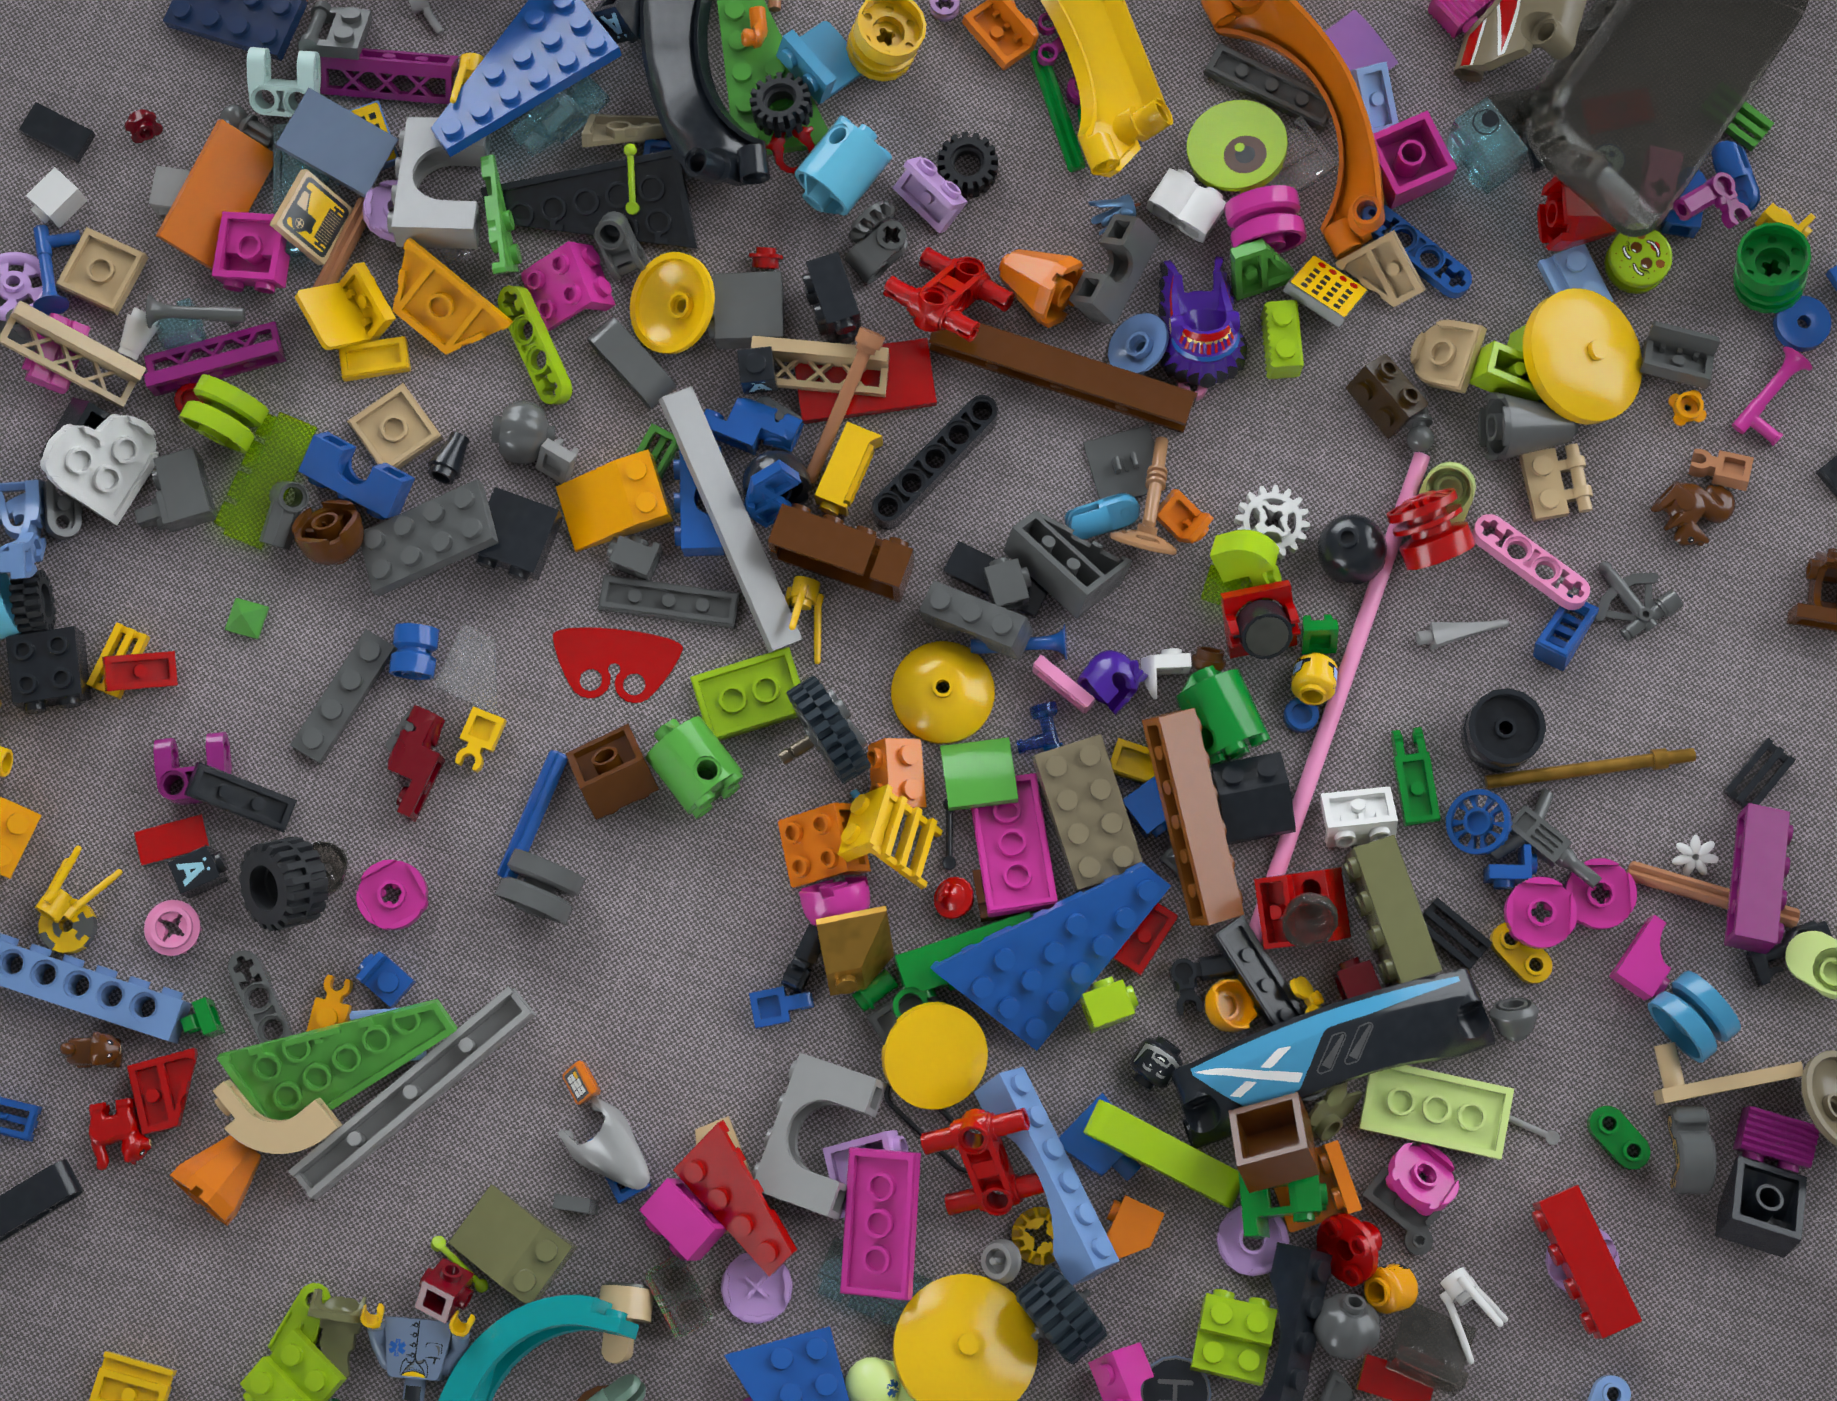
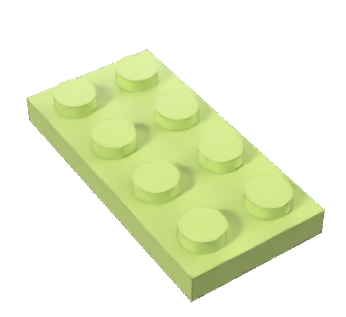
(1437, 1110)

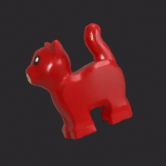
(112, 1129)

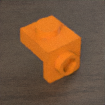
(1183, 518)

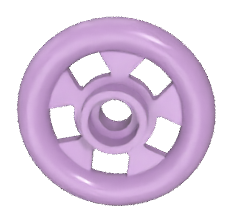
(24, 289)

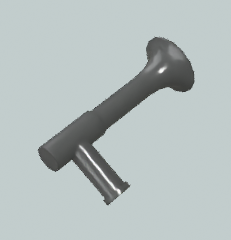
(156, 311)

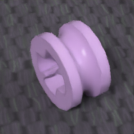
(944, 14)

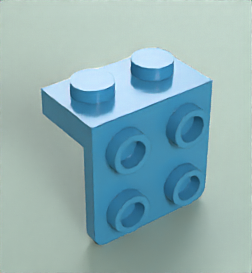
(819, 60)

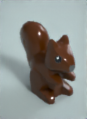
(1689, 503)

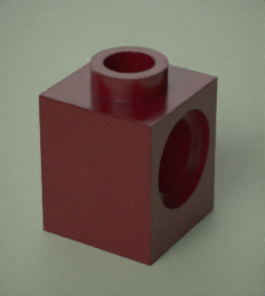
(1356, 978)

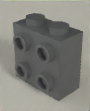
(747, 307)

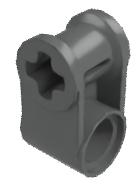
(621, 252)
(874, 255)

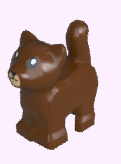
(94, 1051)

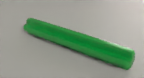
(1058, 113)

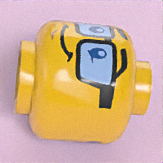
(1314, 678)

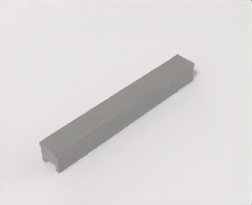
(412, 1093)

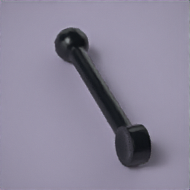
(949, 862)

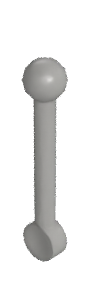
(1551, 1136)

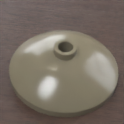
(1820, 1093)

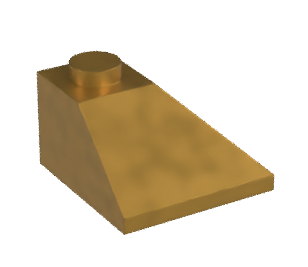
(854, 948)

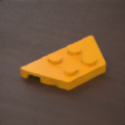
(442, 303)

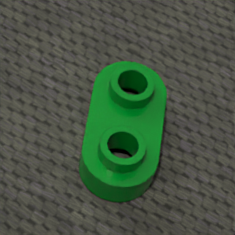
(1618, 1138)

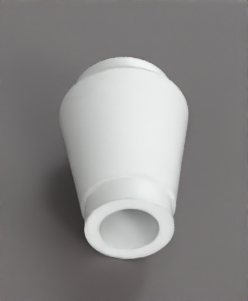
(136, 334)

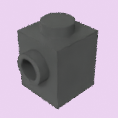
(1008, 583)

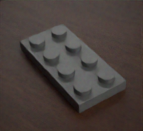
(428, 537)

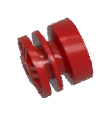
(1432, 533)

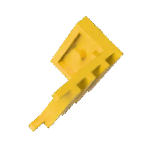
(874, 829)

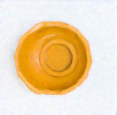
(1229, 1006)

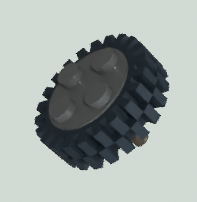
(827, 730)

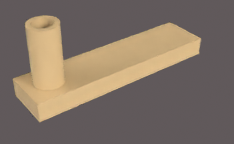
(1677, 1090)

